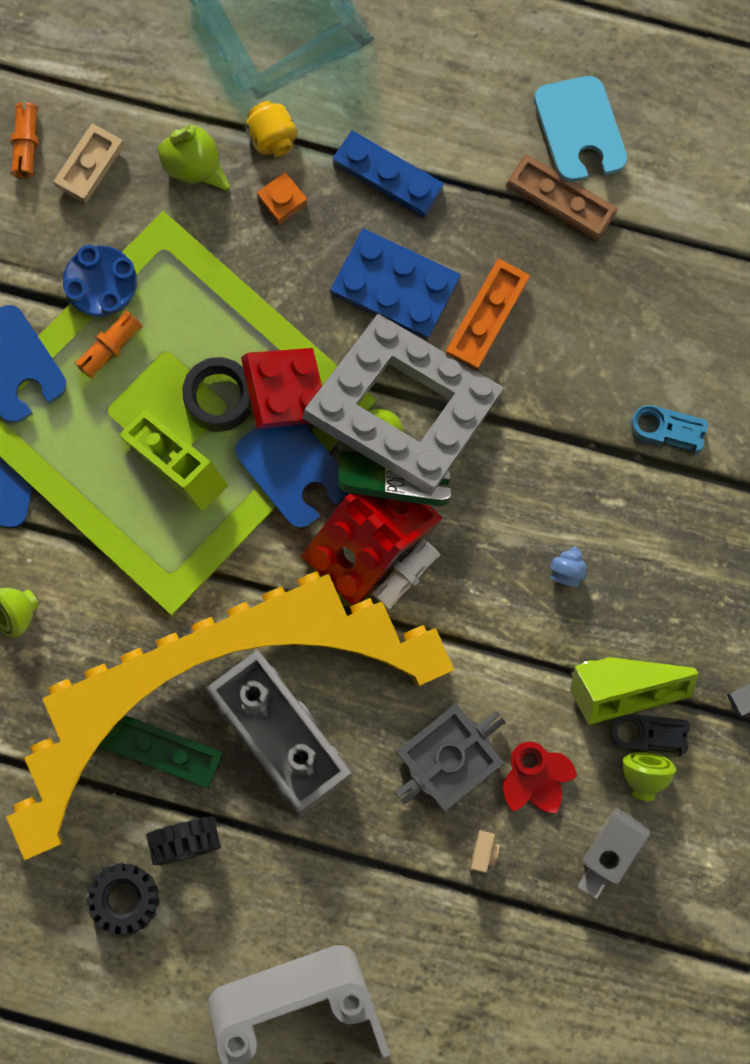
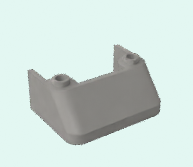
(286, 988)

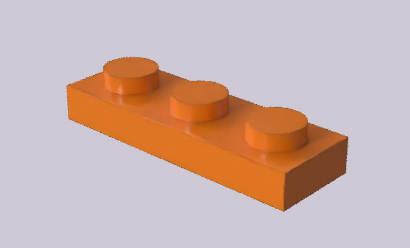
(487, 314)

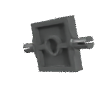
(450, 757)

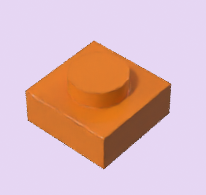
(282, 198)

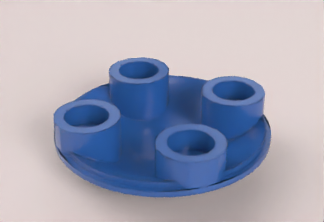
(99, 280)

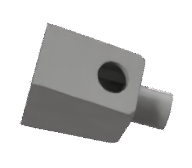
(625, 838)

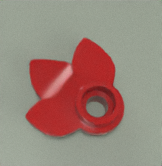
(539, 783)

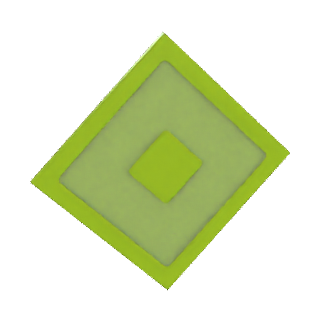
(73, 446)

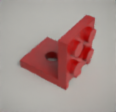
(374, 536)

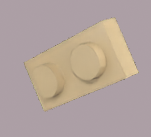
(88, 163)

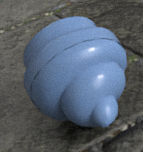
(569, 568)

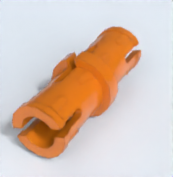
(24, 140)
(108, 344)

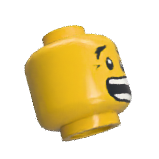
(271, 129)

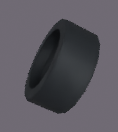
(196, 375)

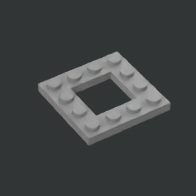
(423, 462)

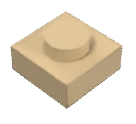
(484, 853)

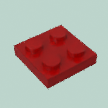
(281, 385)

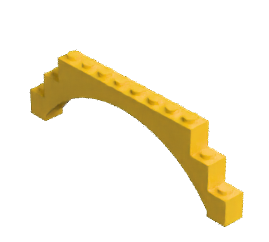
(92, 707)

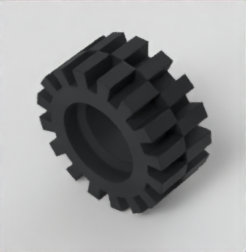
(183, 841)
(99, 894)

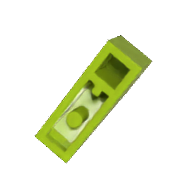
(174, 460)
(626, 686)

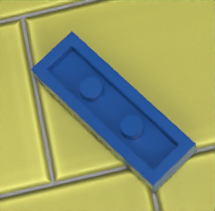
(388, 173)

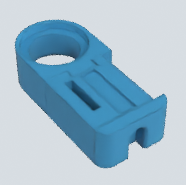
(674, 429)

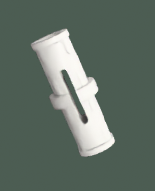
(406, 574)

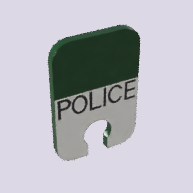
(365, 477)

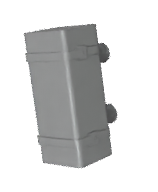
(279, 733)

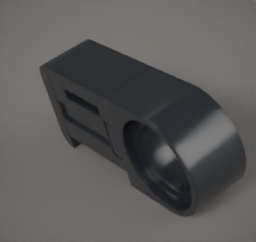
(655, 733)

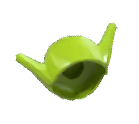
(192, 157)

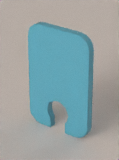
(579, 118)

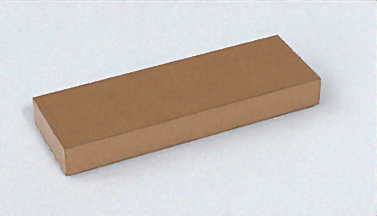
(561, 198)

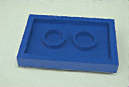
(395, 283)

